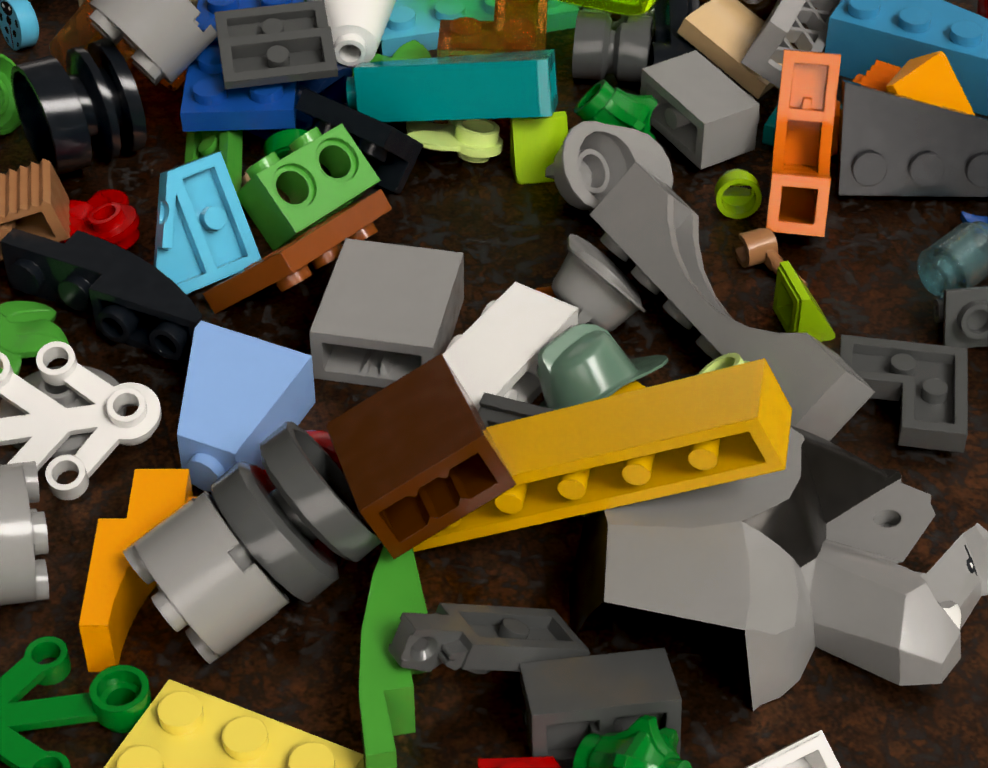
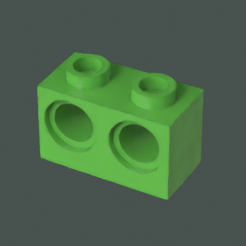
(310, 190)

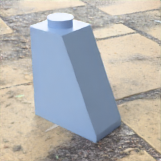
(236, 398)

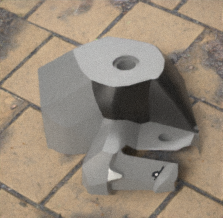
(795, 565)

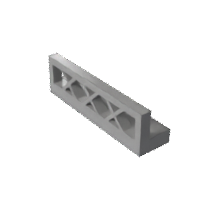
(785, 27)

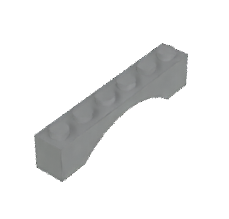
(661, 235)

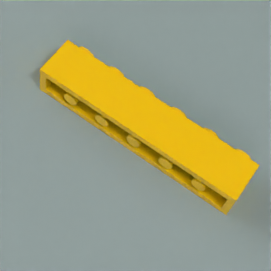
(634, 449)

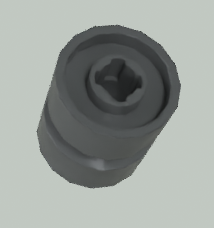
(611, 47)

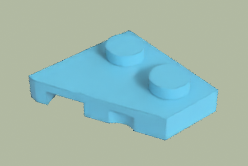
(201, 225)

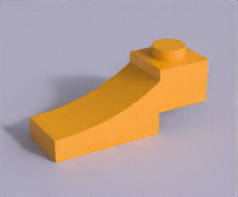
(113, 587)

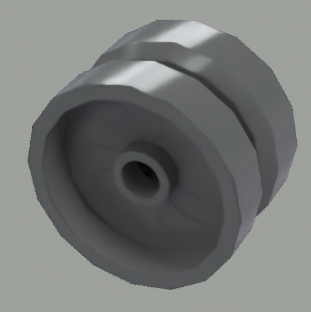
(295, 512)

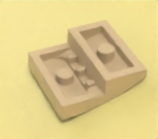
(724, 34)

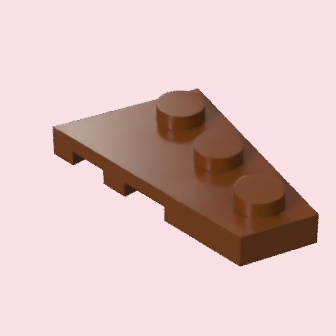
(289, 263)

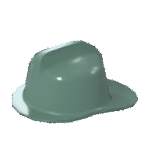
(587, 366)

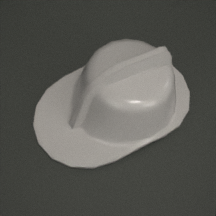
(598, 157)
(595, 286)

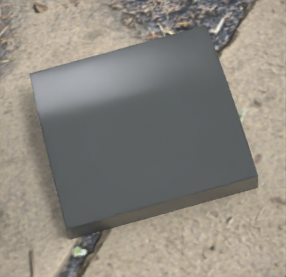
(275, 44)

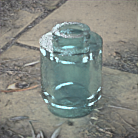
(955, 259)

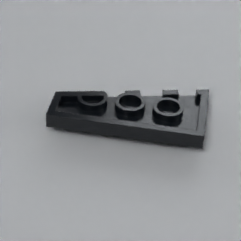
(908, 147)

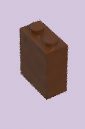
(418, 456)

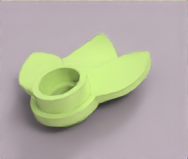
(471, 138)

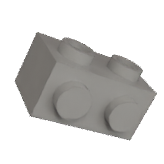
(701, 109)

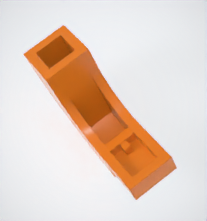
(803, 143)

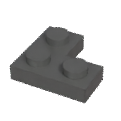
(925, 381)

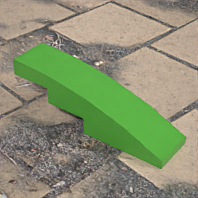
(384, 686)

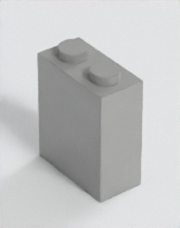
(385, 312)

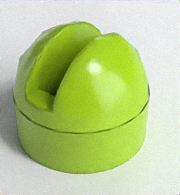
(737, 201)

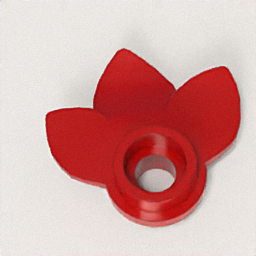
(106, 217)

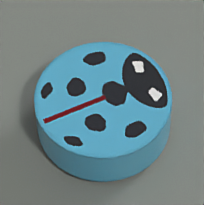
(18, 23)

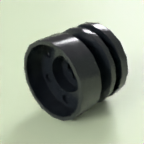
(79, 107)

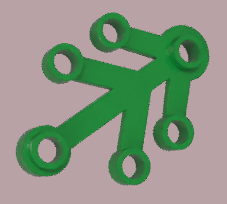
(101, 704)

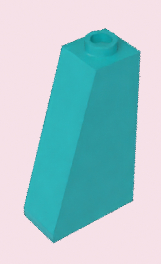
(456, 87)

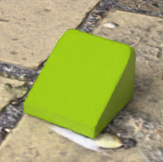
(535, 145)
(797, 307)

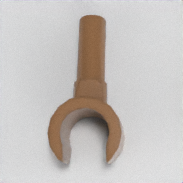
(759, 248)

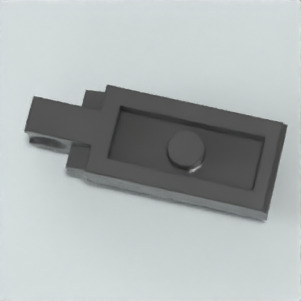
(482, 638)

